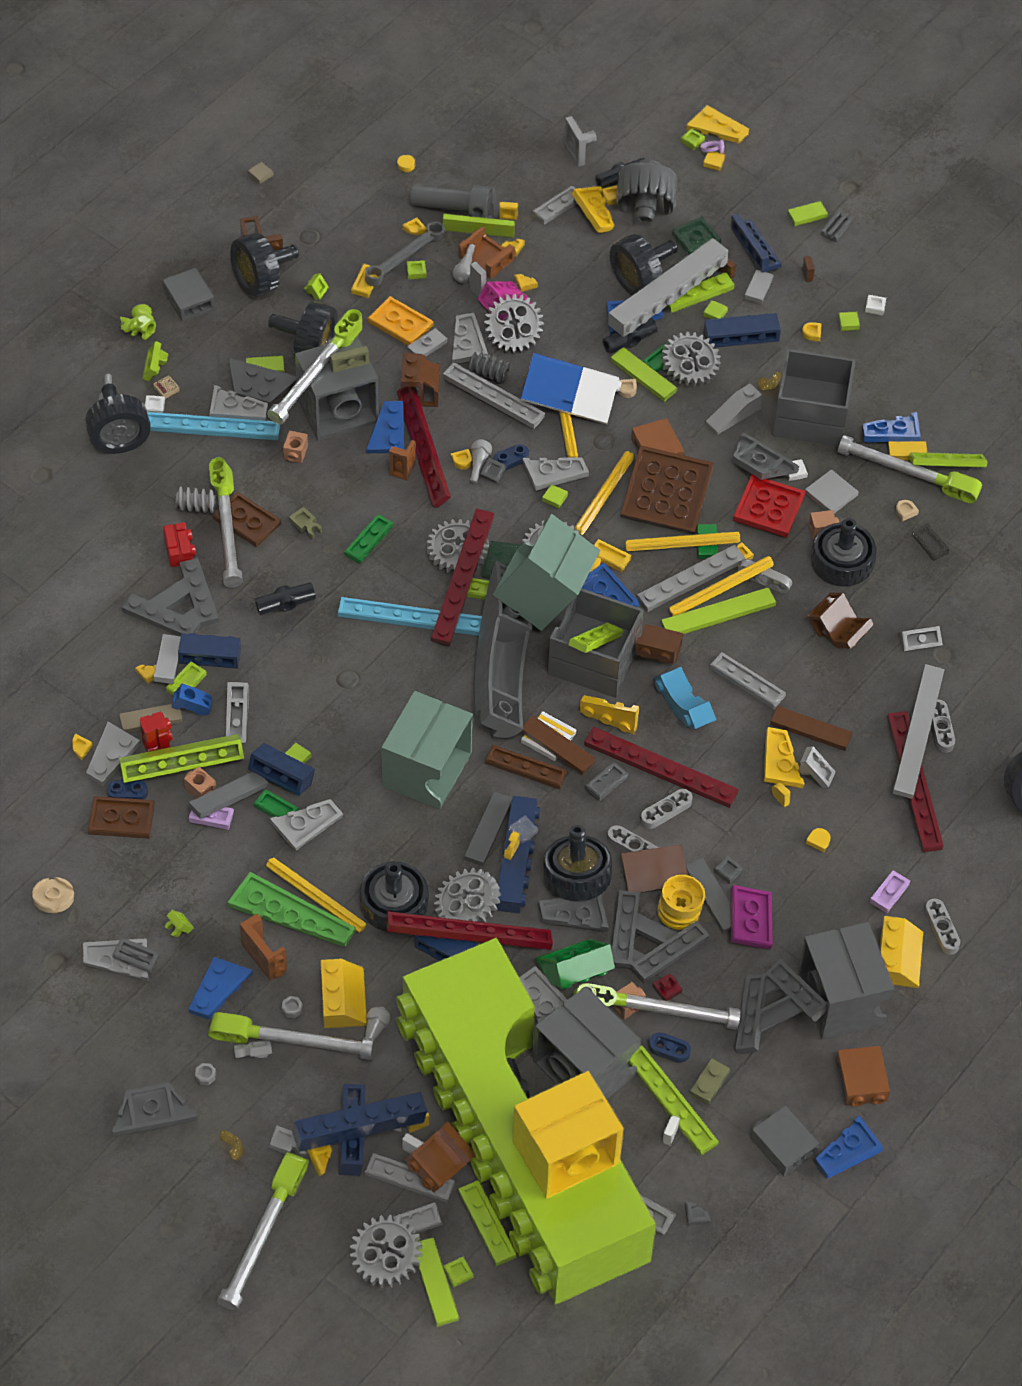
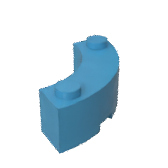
(677, 692)

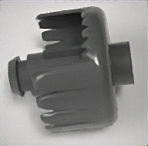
(646, 181)

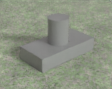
(817, 766)

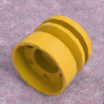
(680, 901)

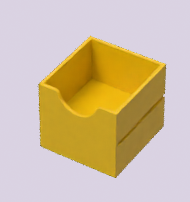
(567, 1134)

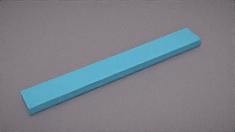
(214, 426)
(403, 615)

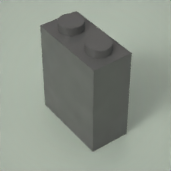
(188, 294)
(784, 1140)

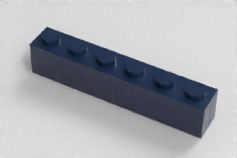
(514, 871)
(359, 1121)

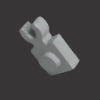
(257, 1048)
(284, 1141)

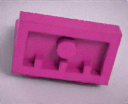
(494, 290)

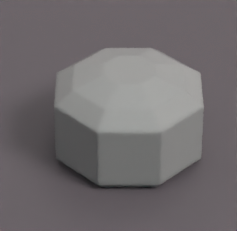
(292, 1007)
(205, 1074)

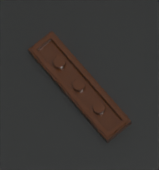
(811, 728)
(558, 745)
(526, 767)

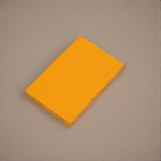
(400, 321)

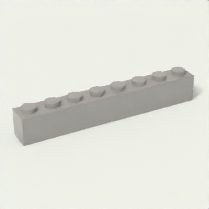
(668, 287)

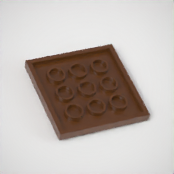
(667, 489)

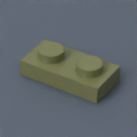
(349, 359)
(710, 1081)

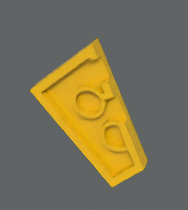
(716, 123)
(594, 207)
(610, 714)

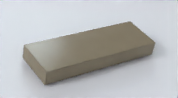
(131, 723)

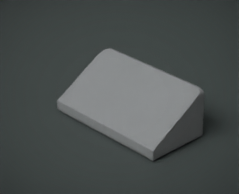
(921, 638)
(661, 1215)

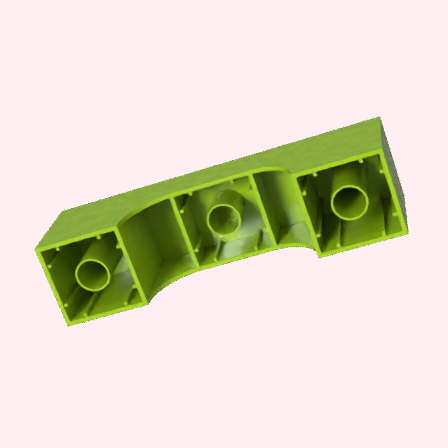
(466, 1023)

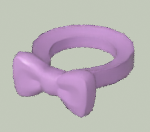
(719, 146)

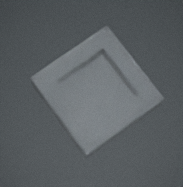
(525, 828)

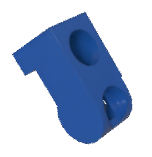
(192, 699)

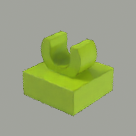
(316, 286)
(180, 922)

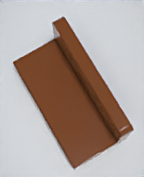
(402, 461)

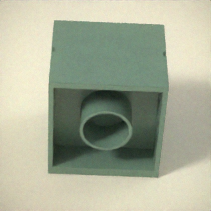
(546, 574)
(427, 750)

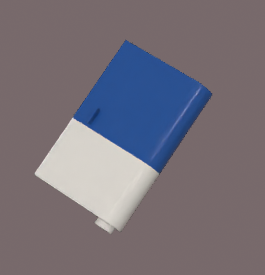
(570, 388)

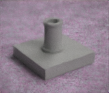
(576, 141)

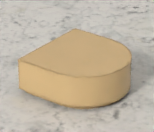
(628, 388)
(906, 509)

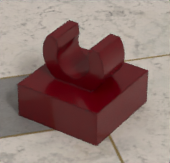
(667, 987)

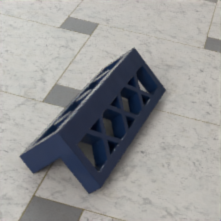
(754, 248)

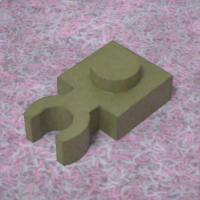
(304, 520)

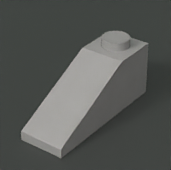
(735, 409)
(237, 709)

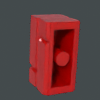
(178, 544)
(155, 731)

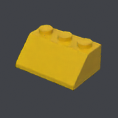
(901, 950)
(343, 994)

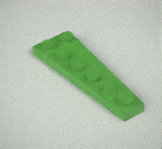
(283, 908)

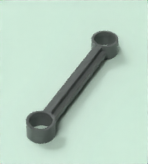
(405, 253)

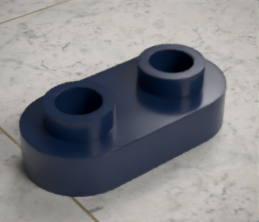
(512, 455)
(127, 789)
(670, 1047)

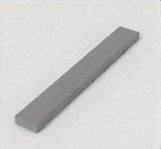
(918, 731)

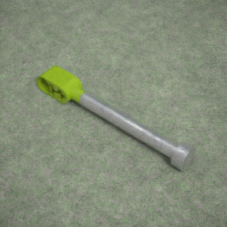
(345, 332)
(222, 480)
(954, 485)
(729, 1018)
(239, 1028)
(284, 1183)

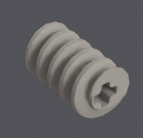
(196, 500)

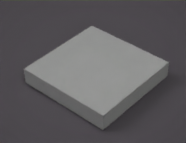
(831, 492)

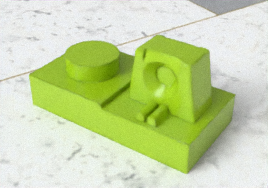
(154, 357)

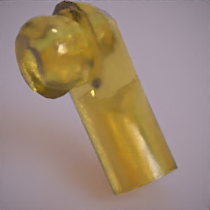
(765, 384)
(232, 1139)

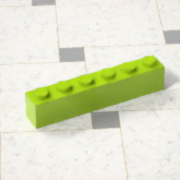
(181, 758)

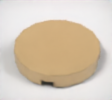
(53, 895)

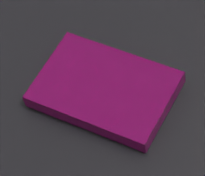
(751, 917)

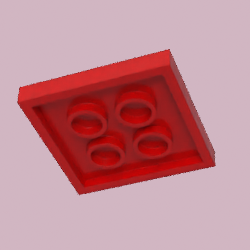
(769, 506)

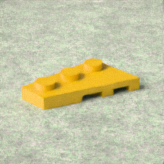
(779, 759)

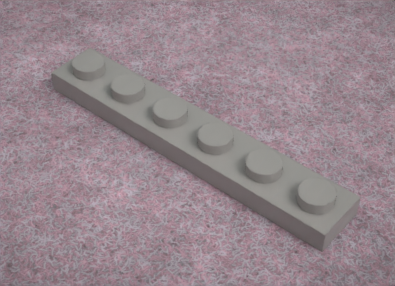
(493, 395)
(690, 578)

